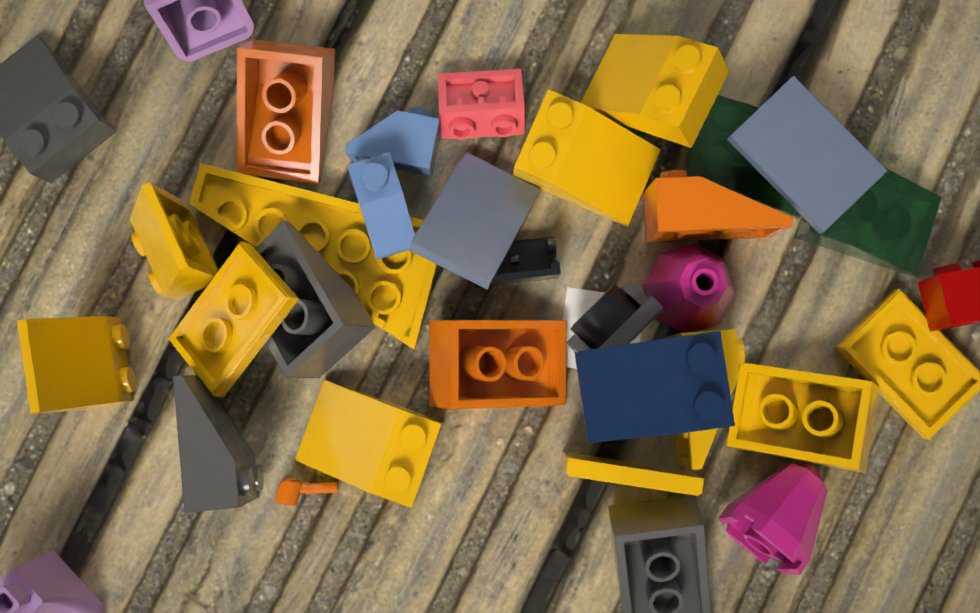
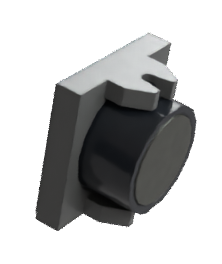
(614, 319)

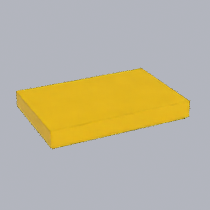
(233, 319)
(912, 367)
(631, 474)

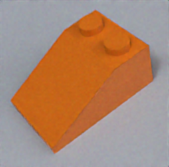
(283, 109)
(702, 210)
(497, 363)

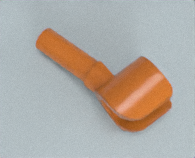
(290, 489)

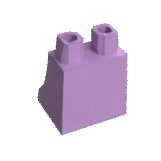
(200, 26)
(46, 587)

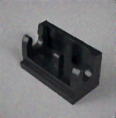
(528, 262)

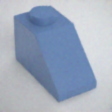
(409, 138)
(382, 205)

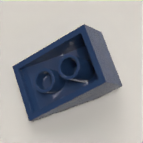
(654, 388)

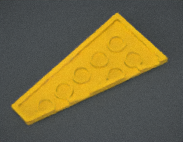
(390, 288)

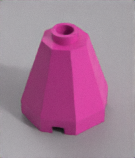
(675, 288)
(779, 517)

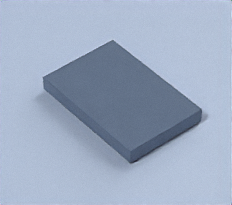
(807, 155)
(475, 220)

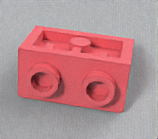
(481, 104)

